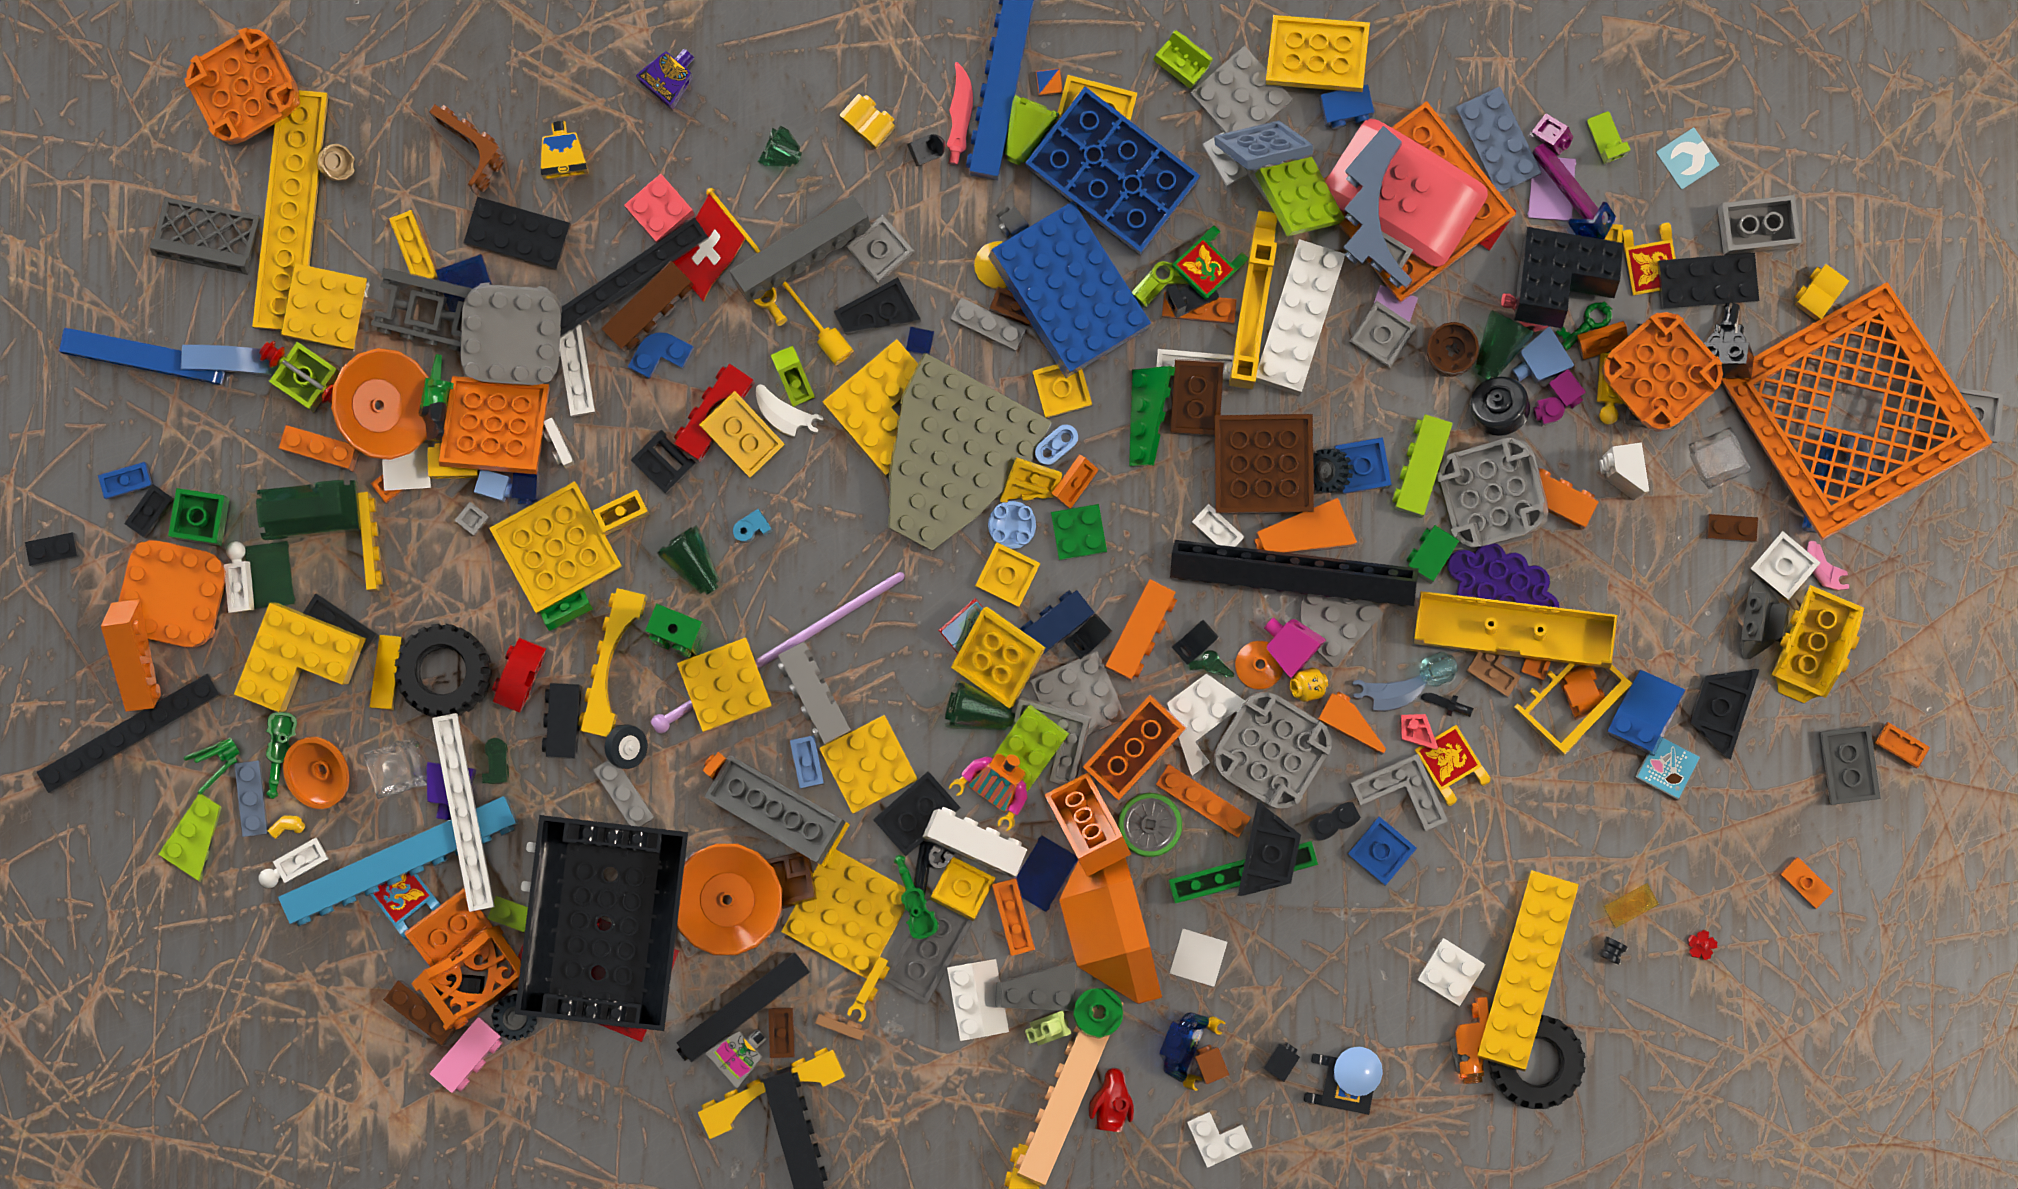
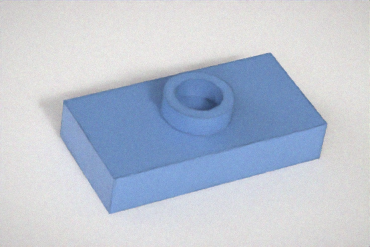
(807, 762)

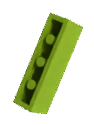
(1423, 465)

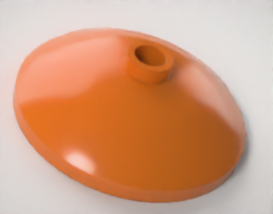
(306, 773)

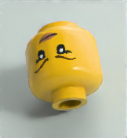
(1308, 684)

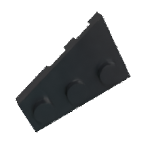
(878, 309)

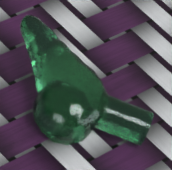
(1211, 663)

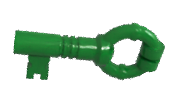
(1571, 338)

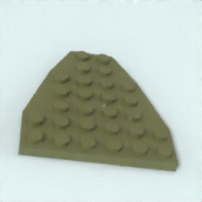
(953, 451)

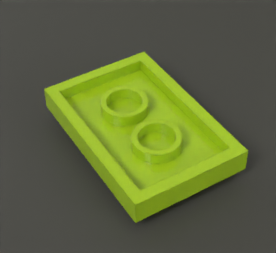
(1034, 742)

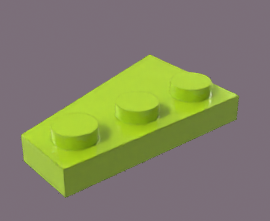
(192, 837)

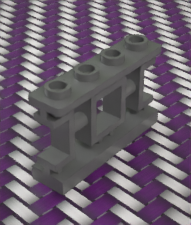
(430, 290)

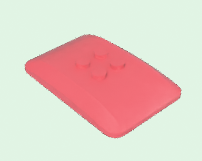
(1421, 196)

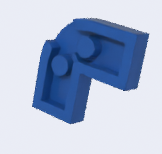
(656, 347)

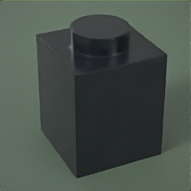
(1282, 1061)

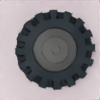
(1331, 470)
(508, 1023)

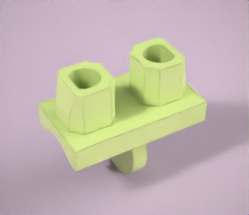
(1048, 1029)

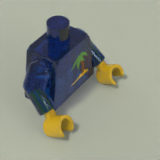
(1182, 1043)

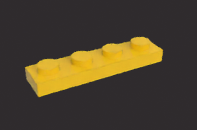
(370, 552)

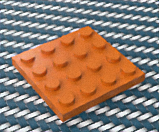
(494, 426)

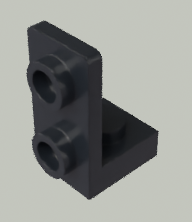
(1186, 299)

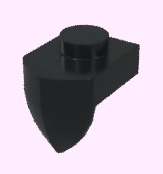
(927, 149)

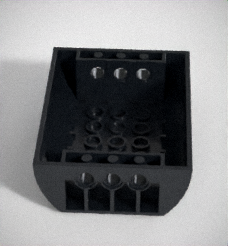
(563, 915)

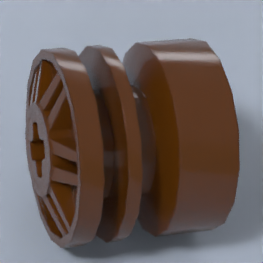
(1446, 336)

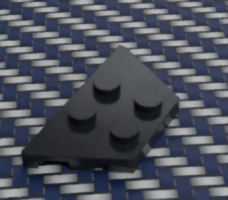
(1723, 708)
(1269, 853)

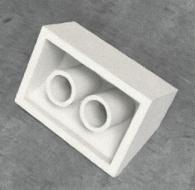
(1626, 469)
(975, 998)

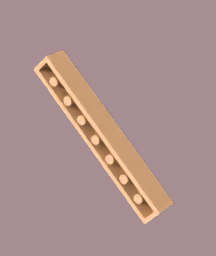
(1062, 1105)

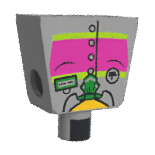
(737, 1055)

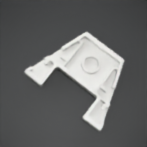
(1200, 710)

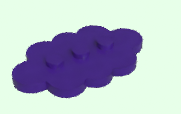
(1500, 576)

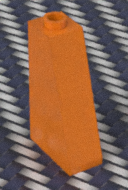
(1309, 531)

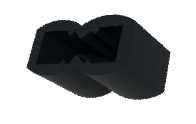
(1328, 824)

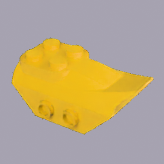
(1817, 645)

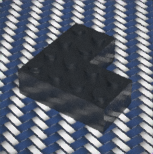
(1562, 263)

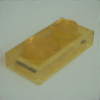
(1631, 905)

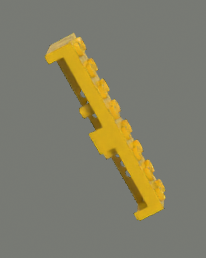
(1515, 629)

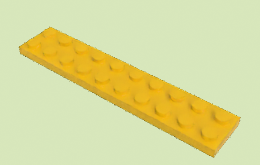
(289, 206)

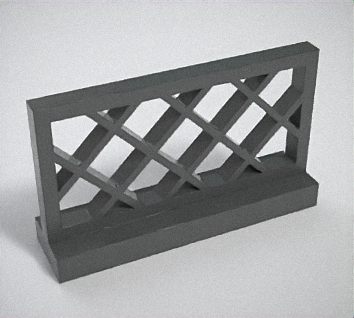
(200, 255)

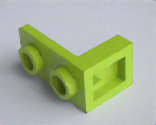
(1607, 138)

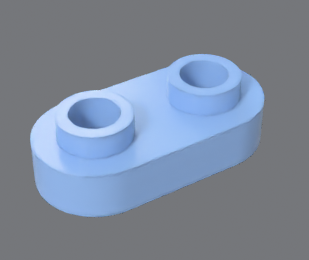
(1056, 445)

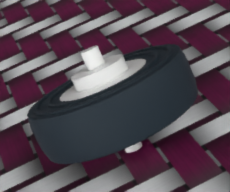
(626, 746)

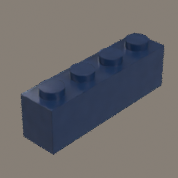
(1059, 621)

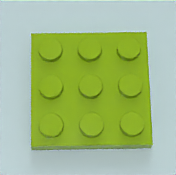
(1299, 196)

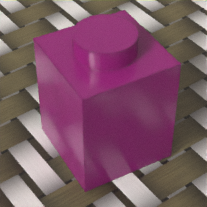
(1566, 389)

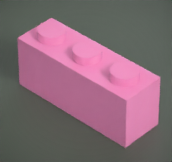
(467, 1055)

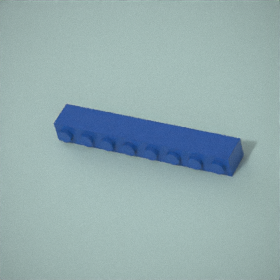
(1000, 88)

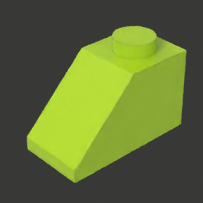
(792, 376)

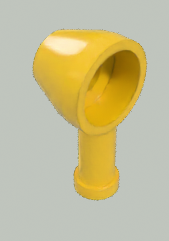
(779, 318)

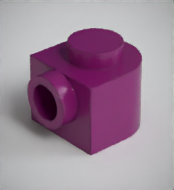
(1548, 410)

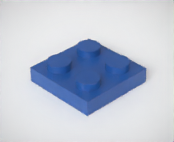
(1369, 465)
(1382, 851)

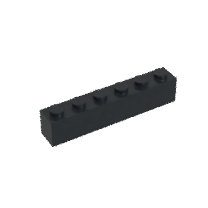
(794, 1129)

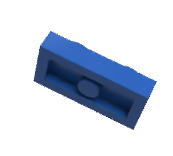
(125, 480)

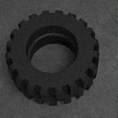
(415, 652)

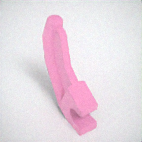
(1826, 573)

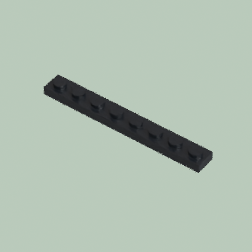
(631, 275)
(128, 733)

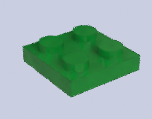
(1079, 532)

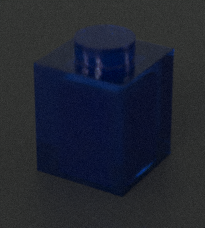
(525, 488)

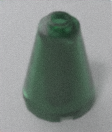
(1500, 344)
(691, 560)
(976, 710)

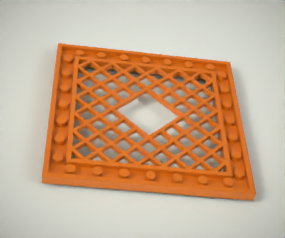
(1920, 357)

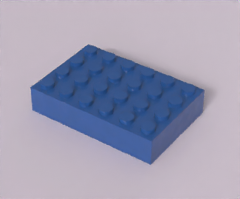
(1112, 170)
(1069, 289)

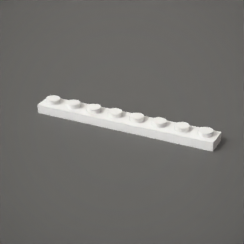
(463, 812)

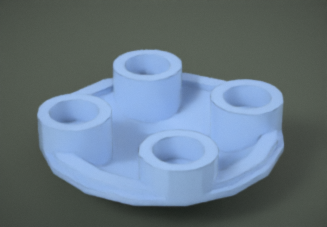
(1012, 524)
(1358, 1071)

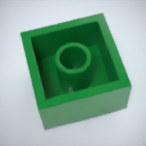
(199, 517)

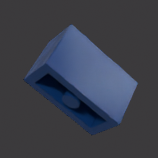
(1345, 107)

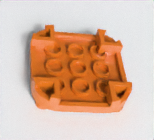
(242, 86)
(1662, 371)
(176, 590)

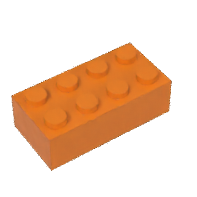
(1134, 747)
(1087, 824)

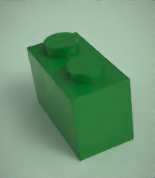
(1432, 553)

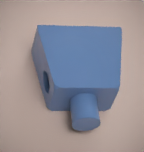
(1542, 358)

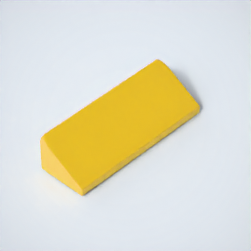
(384, 683)

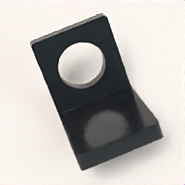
(1088, 636)
(1195, 642)

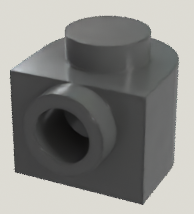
(1011, 221)

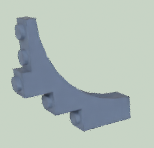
(1368, 172)

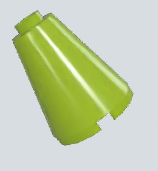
(1026, 128)

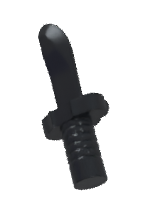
(1451, 705)

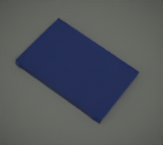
(1045, 872)

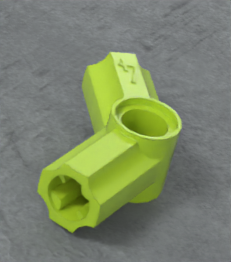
(1152, 285)

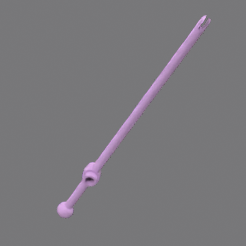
(662, 722)

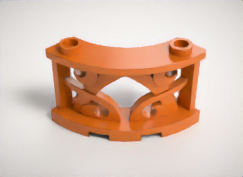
(437, 975)

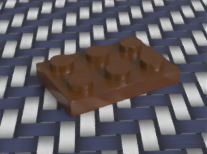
(1196, 396)

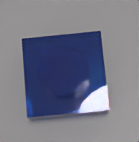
(919, 341)

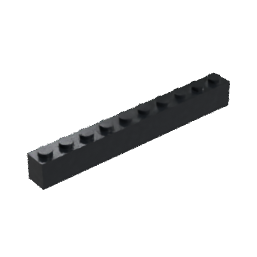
(1294, 573)

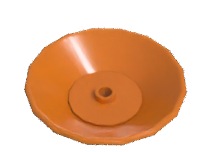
(398, 387)
(754, 895)

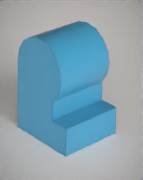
(750, 525)

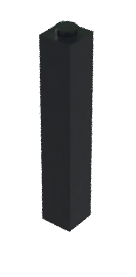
(742, 1008)

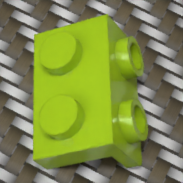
(1183, 59)

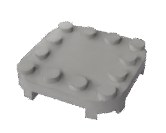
(511, 334)
(1493, 492)
(1272, 750)

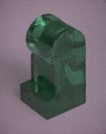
(498, 762)

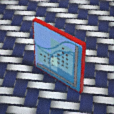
(960, 625)

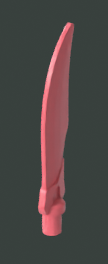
(960, 113)

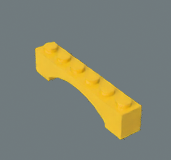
(1252, 314)
(625, 610)
(718, 1117)

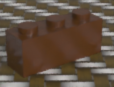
(418, 1011)

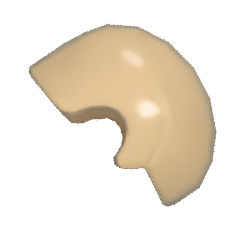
(336, 162)

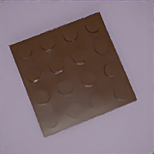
(1264, 463)

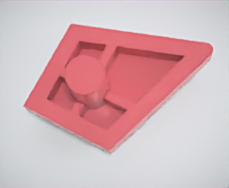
(1418, 730)

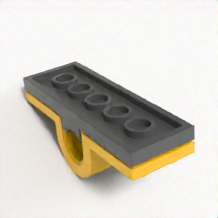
(777, 810)

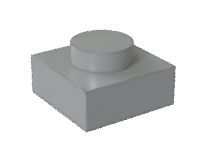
(472, 519)

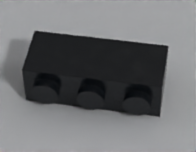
(562, 721)

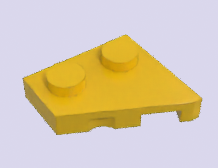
(1029, 481)

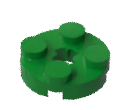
(1112, 1011)

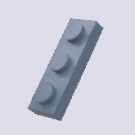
(251, 798)

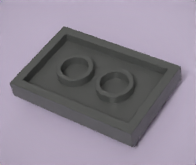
(1850, 765)

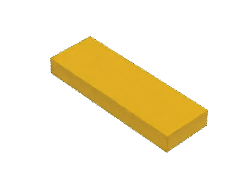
(413, 245)

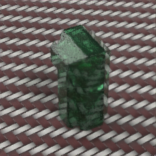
(308, 510)

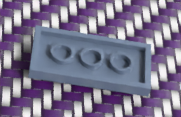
(1498, 140)

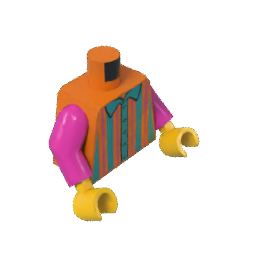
(998, 782)

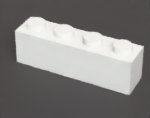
(974, 842)

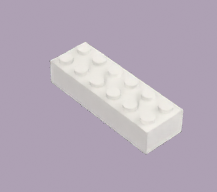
(1299, 317)

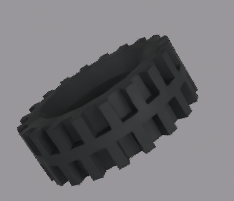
(1559, 1088)

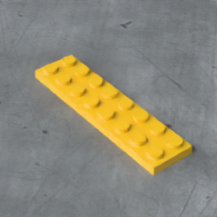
(1528, 970)

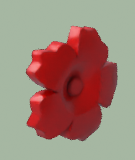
(1702, 945)

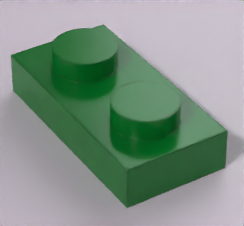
(566, 609)

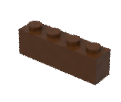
(648, 306)

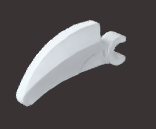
(782, 415)

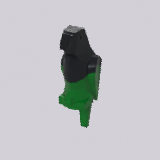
(435, 402)

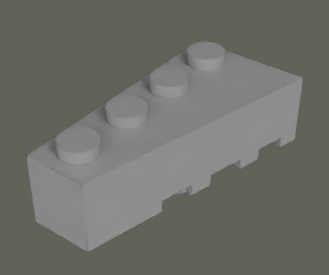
(814, 693)

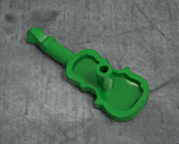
(280, 728)
(922, 921)

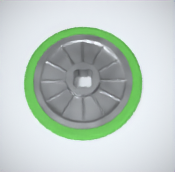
(1148, 841)

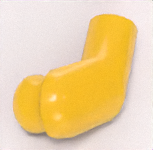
(286, 823)

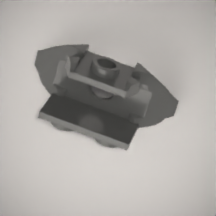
(1763, 621)

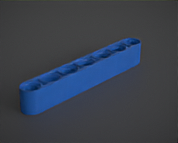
(132, 355)

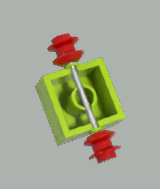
(301, 374)

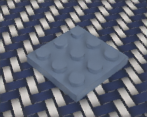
(1263, 145)

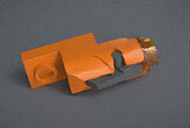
(1467, 1044)

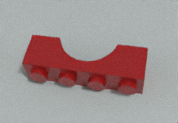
(693, 438)

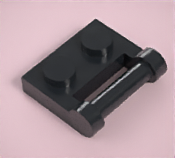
(657, 468)

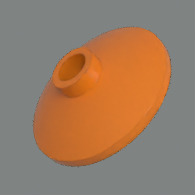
(1250, 674)

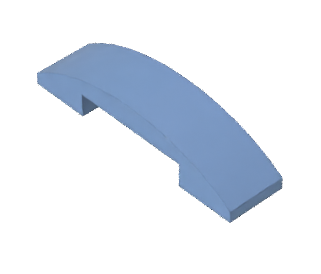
(225, 359)

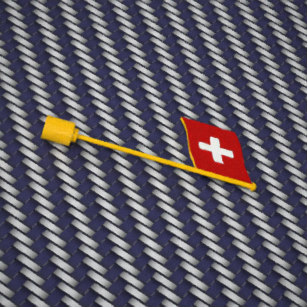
(712, 257)

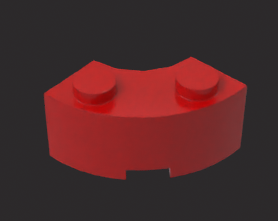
(518, 675)

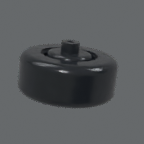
(1500, 406)

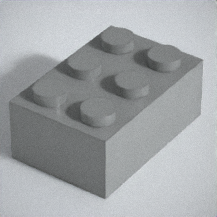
(1759, 225)

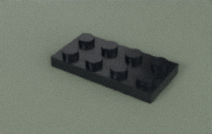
(517, 233)
(1708, 281)

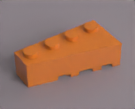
(131, 655)

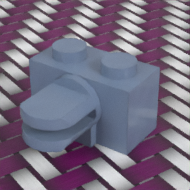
(1859, 462)

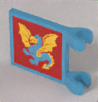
(404, 899)

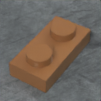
(850, 1029)

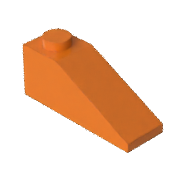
(1346, 719)

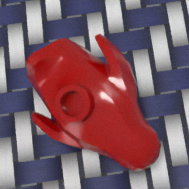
(1112, 1103)

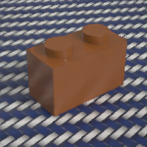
(1210, 1064)

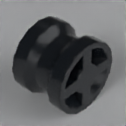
(1612, 950)

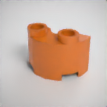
(1581, 690)

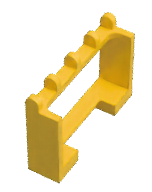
(1564, 747)

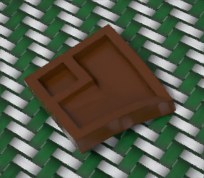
(795, 878)

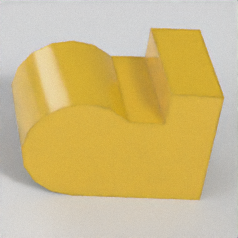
(1265, 226)

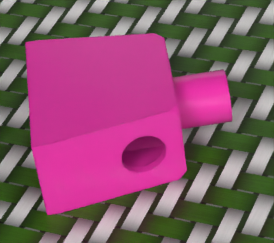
(1292, 644)

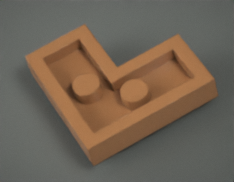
(1489, 670)

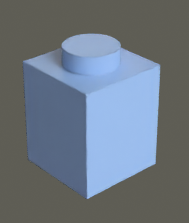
(493, 486)

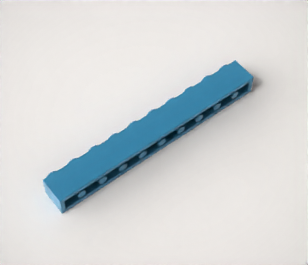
(390, 865)

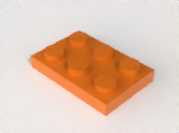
(447, 930)

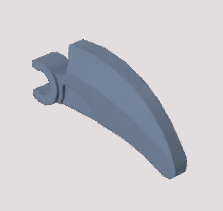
(1390, 695)

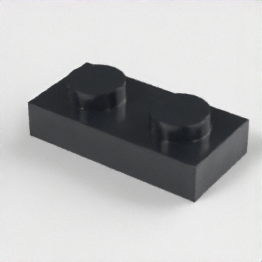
(149, 511)
(52, 549)

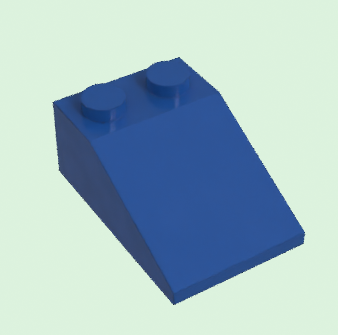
(1646, 712)

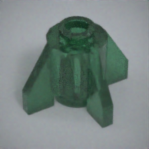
(780, 149)

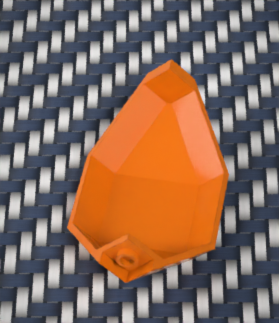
(1110, 931)

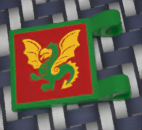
(1205, 266)

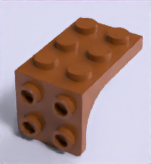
(490, 154)

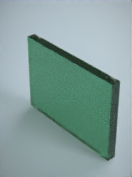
(270, 574)

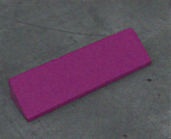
(1565, 182)

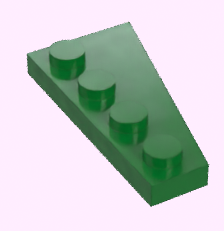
(1147, 412)

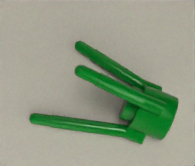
(225, 750)

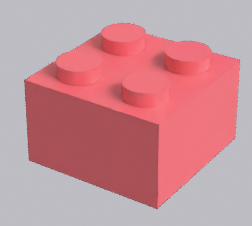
(659, 209)

